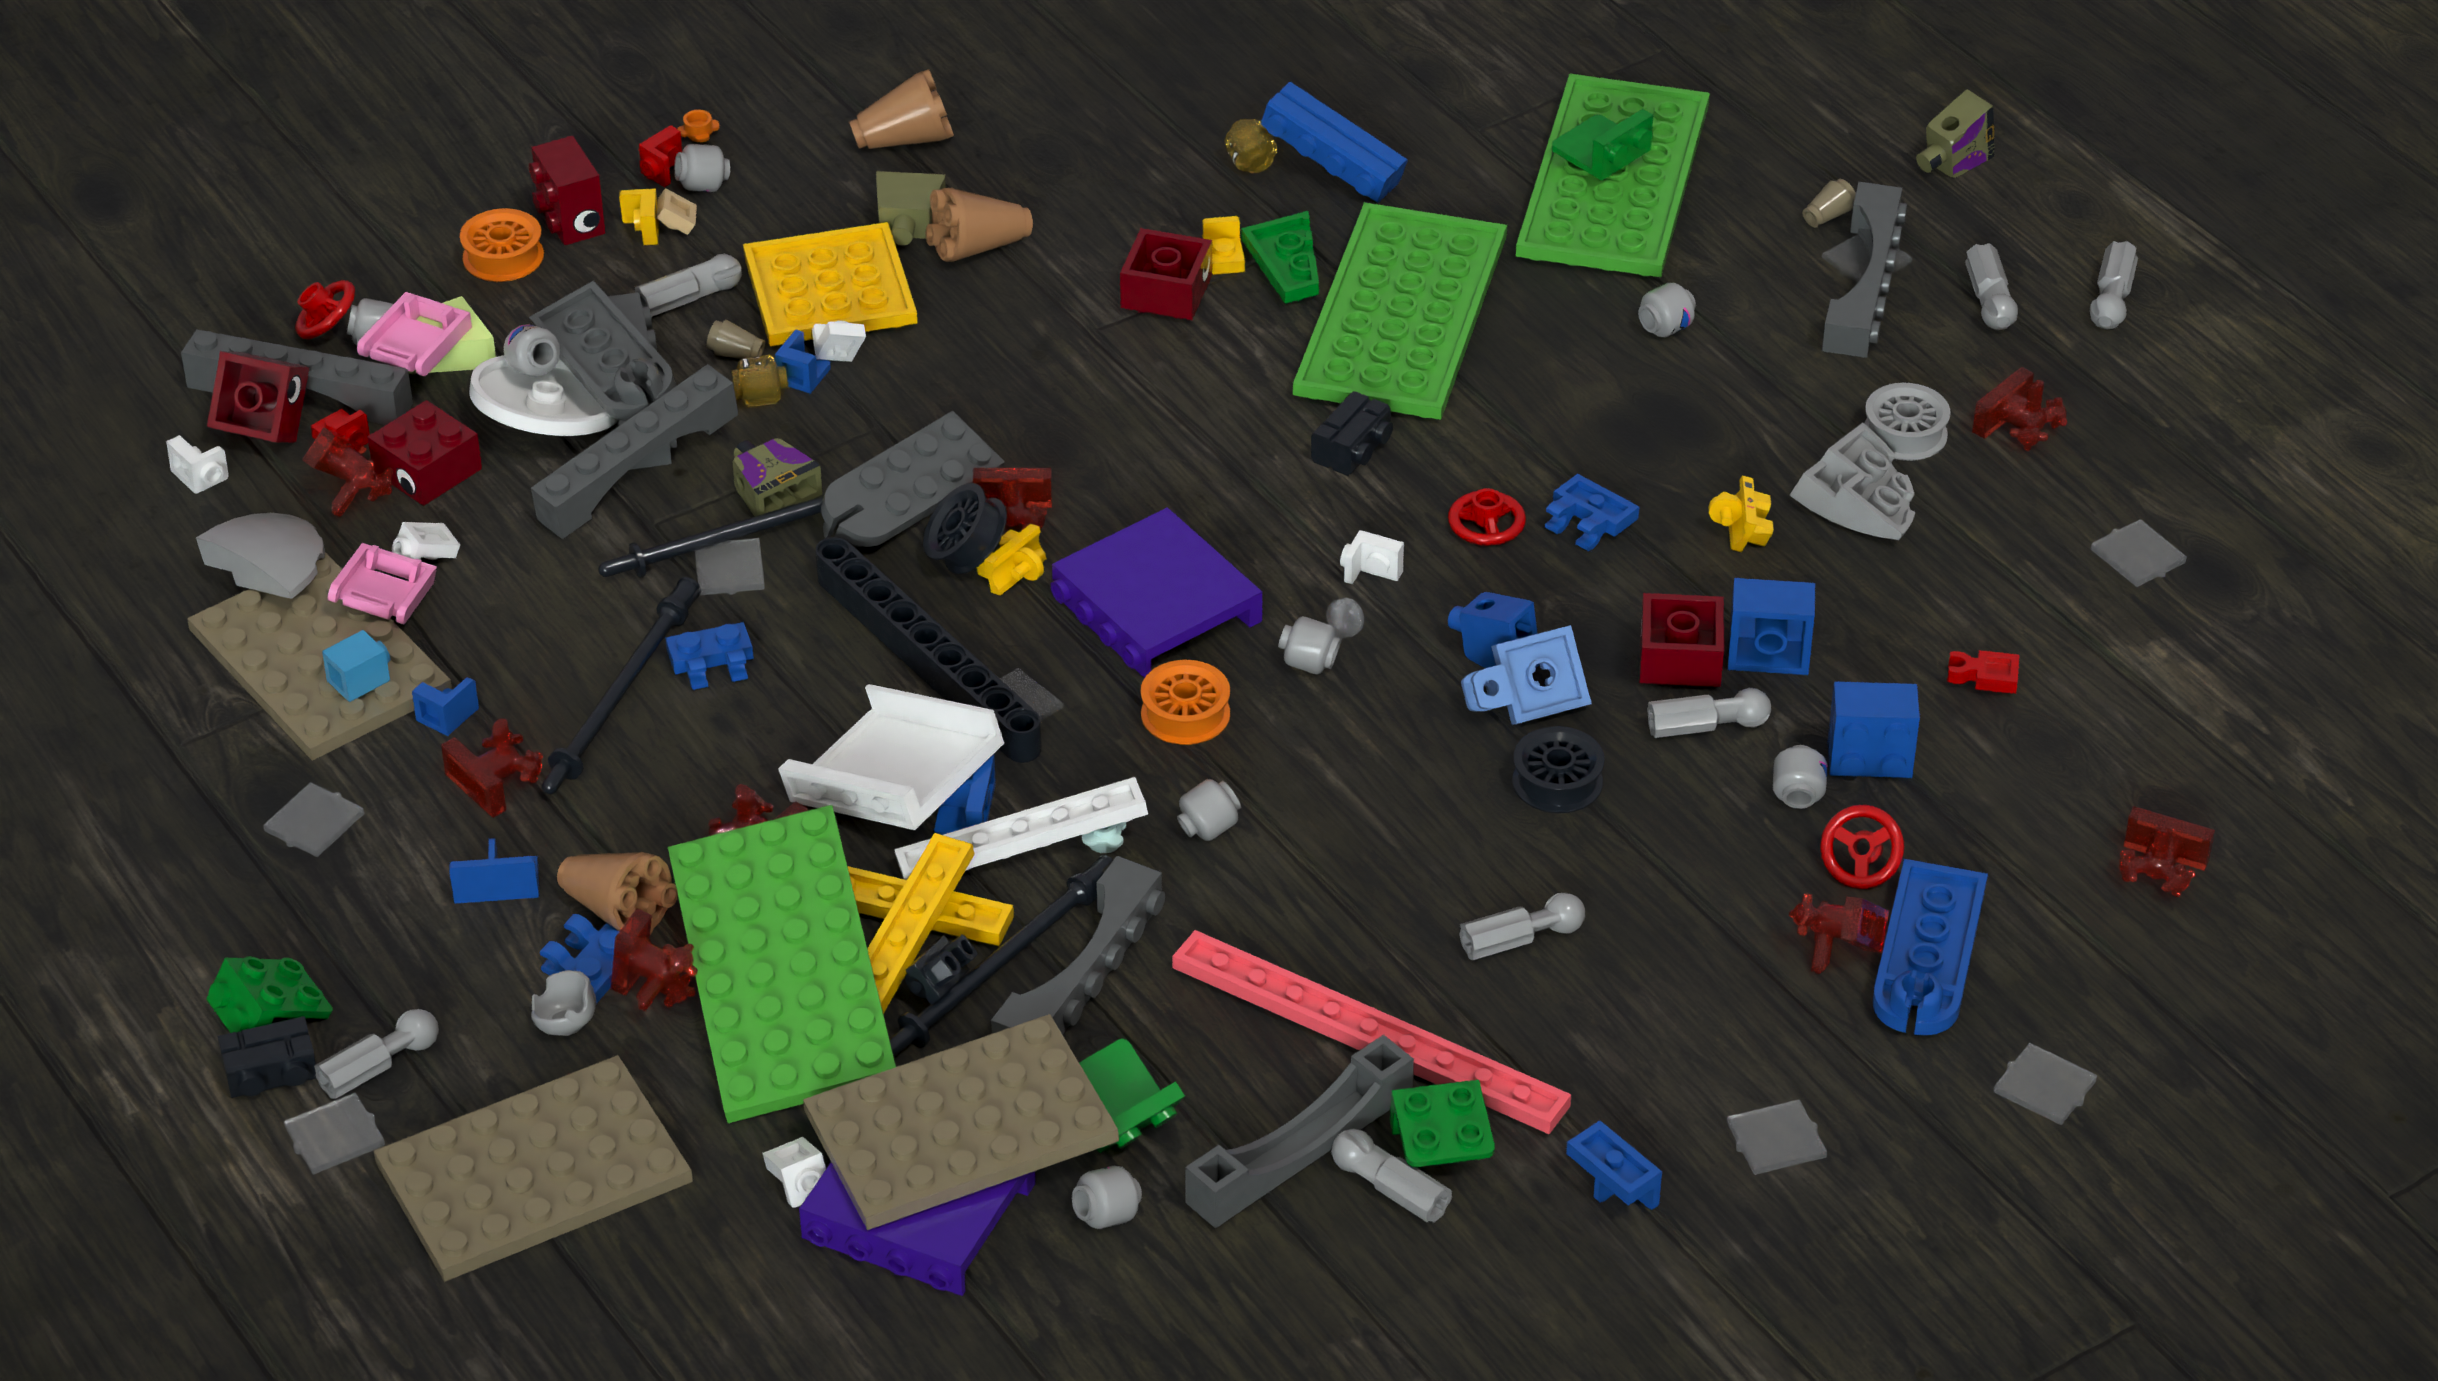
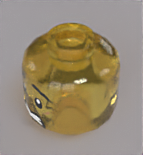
(1250, 145)
(759, 381)

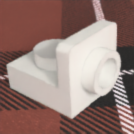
(837, 340)
(195, 468)
(425, 541)
(1372, 555)
(797, 1167)

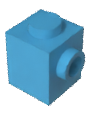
(356, 665)

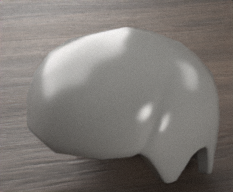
(565, 1004)

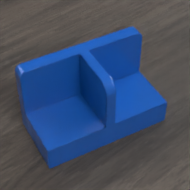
(970, 802)
(494, 878)
(1616, 1166)

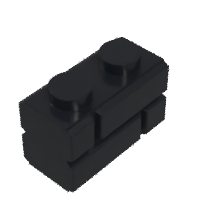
(1351, 433)
(267, 1057)

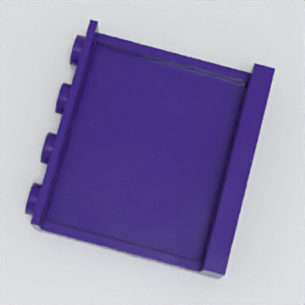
(1153, 588)
(926, 1246)

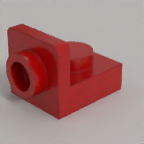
(659, 154)
(352, 426)

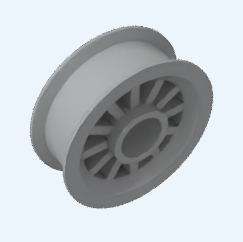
(1909, 419)

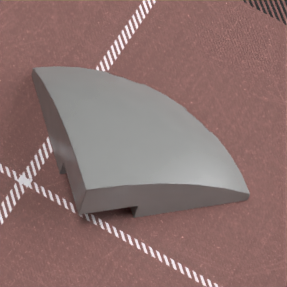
(1859, 486)
(265, 552)

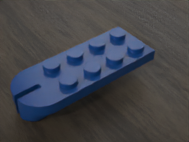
(1928, 946)

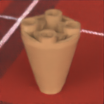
(904, 116)
(973, 223)
(618, 884)

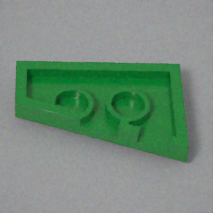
(1285, 255)

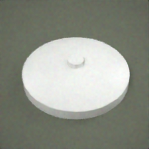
(537, 404)

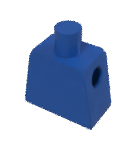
(1492, 621)

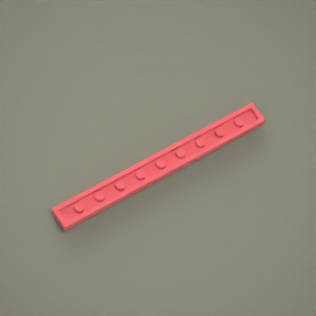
(1360, 1025)

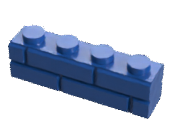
(1333, 142)

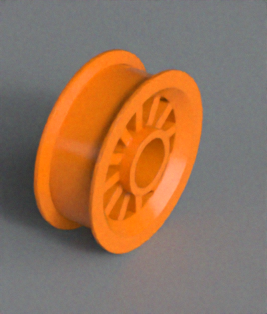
(501, 245)
(1185, 702)

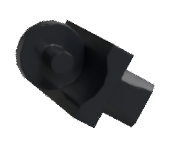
(939, 967)

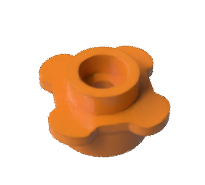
(698, 125)

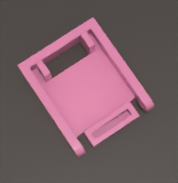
(411, 344)
(380, 593)

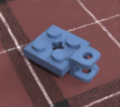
(1513, 683)

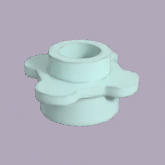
(1105, 839)

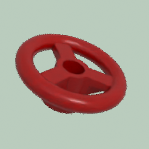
(319, 305)
(1485, 509)
(1876, 839)

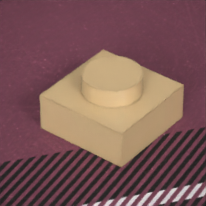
(676, 211)

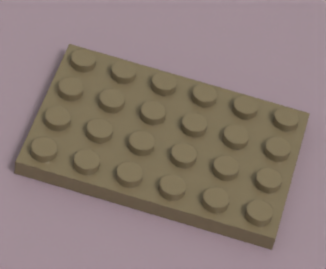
(277, 657)
(959, 1121)
(532, 1167)

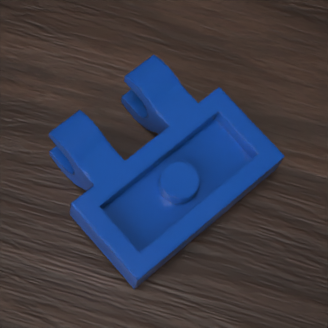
(1595, 505)
(710, 648)
(593, 960)

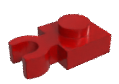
(1990, 670)

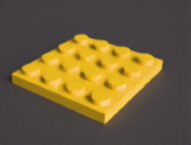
(829, 278)

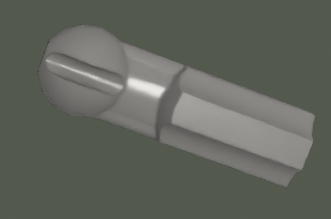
(689, 284)
(2114, 285)
(1991, 286)
(1703, 713)
(1517, 926)
(373, 1055)
(1391, 1175)

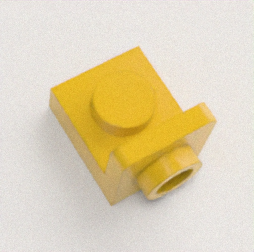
(640, 208)
(1226, 244)

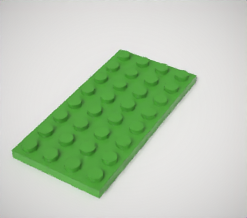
(1633, 212)
(1401, 309)
(780, 962)

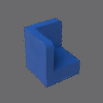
(802, 368)
(446, 708)

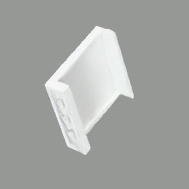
(897, 759)

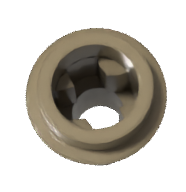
(1831, 202)
(733, 341)

